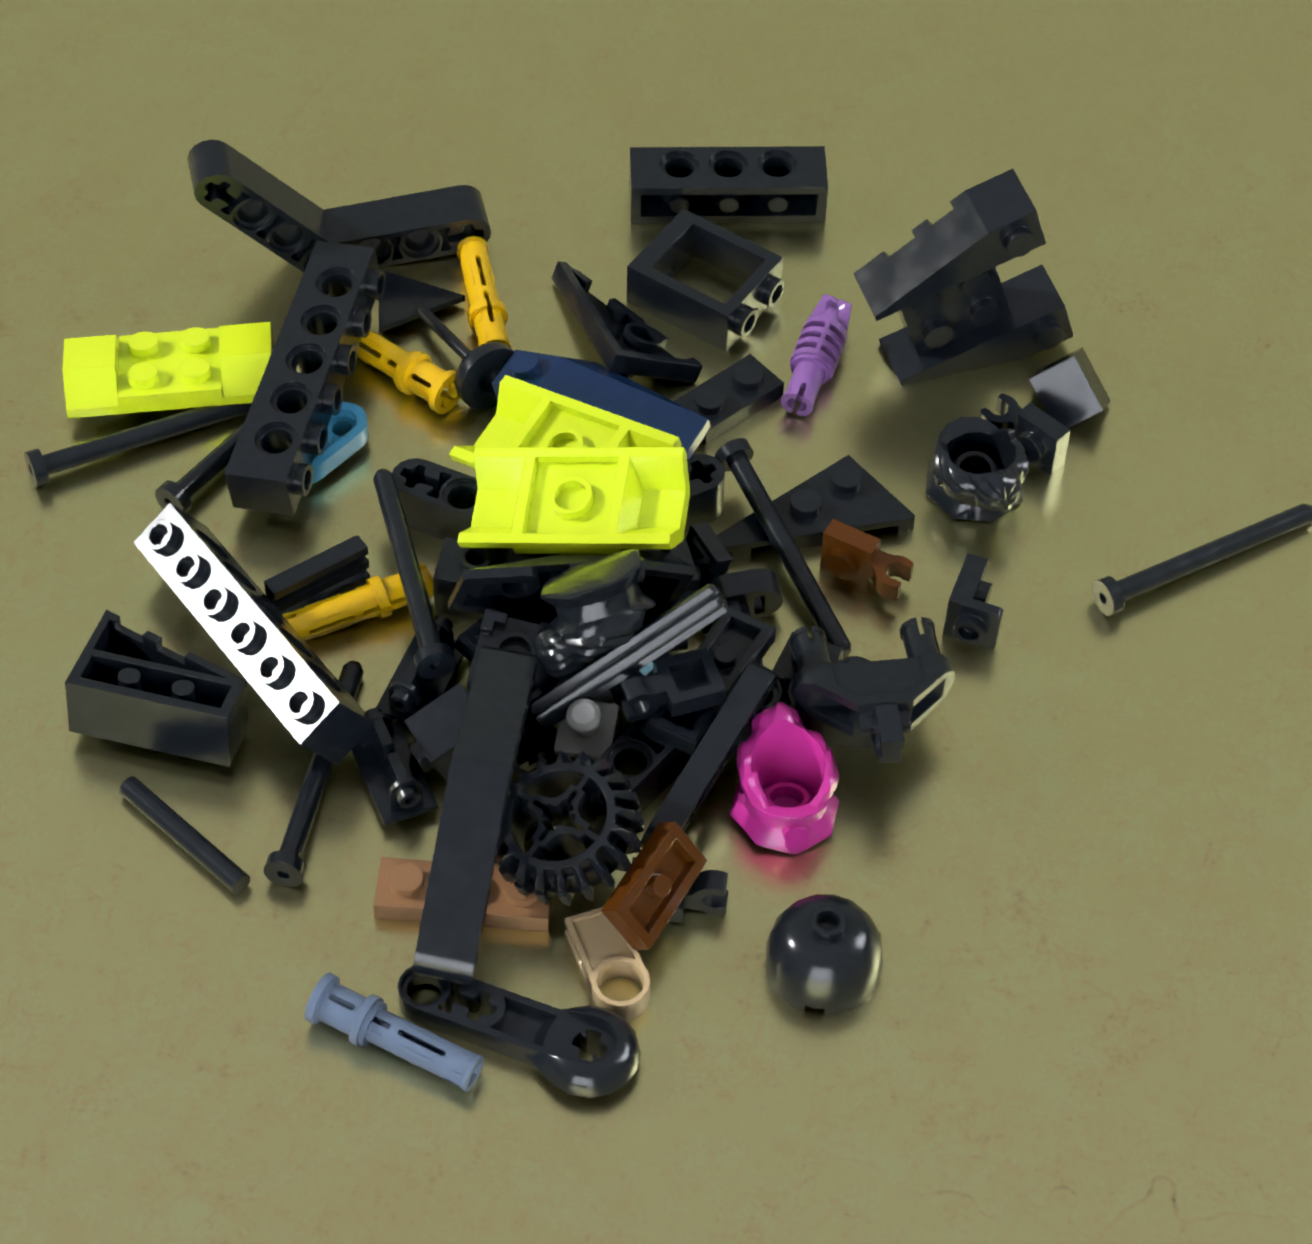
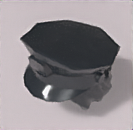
(976, 470)
(596, 611)

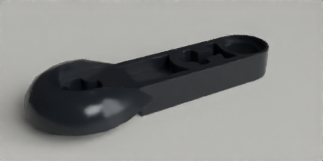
(532, 1033)

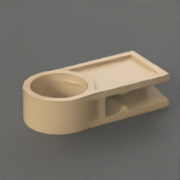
(604, 955)

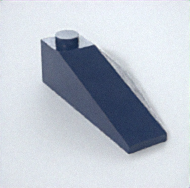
(608, 391)

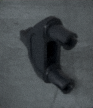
(873, 696)

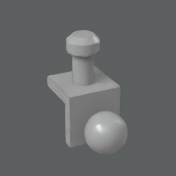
(589, 726)

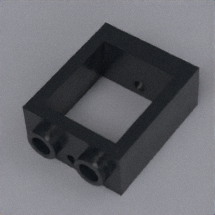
(720, 324)

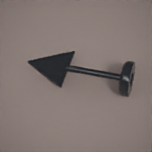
(411, 299)

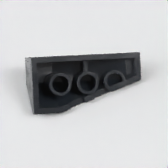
(518, 585)

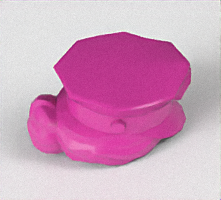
(785, 783)

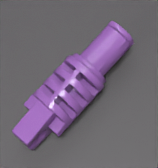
(817, 353)

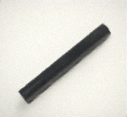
(184, 835)

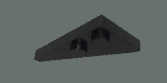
(620, 334)
(837, 493)

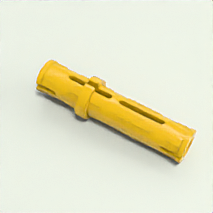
(486, 313)
(342, 610)

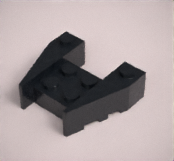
(951, 291)

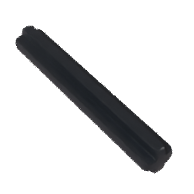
(621, 662)

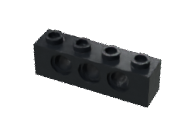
(729, 184)

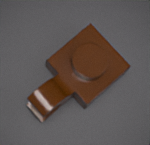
(858, 558)

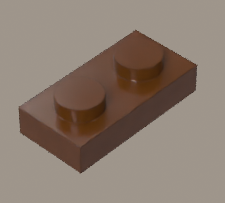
(654, 885)

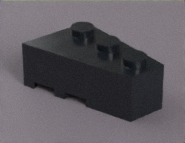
(154, 698)

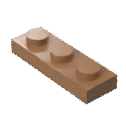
(404, 886)

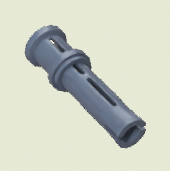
(370, 1022)

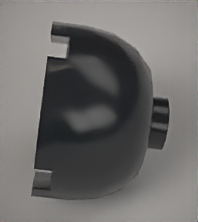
(824, 954)

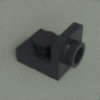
(968, 610)

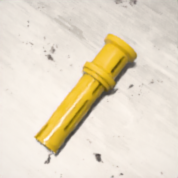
(411, 372)

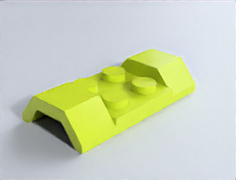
(165, 369)
(544, 418)
(578, 499)

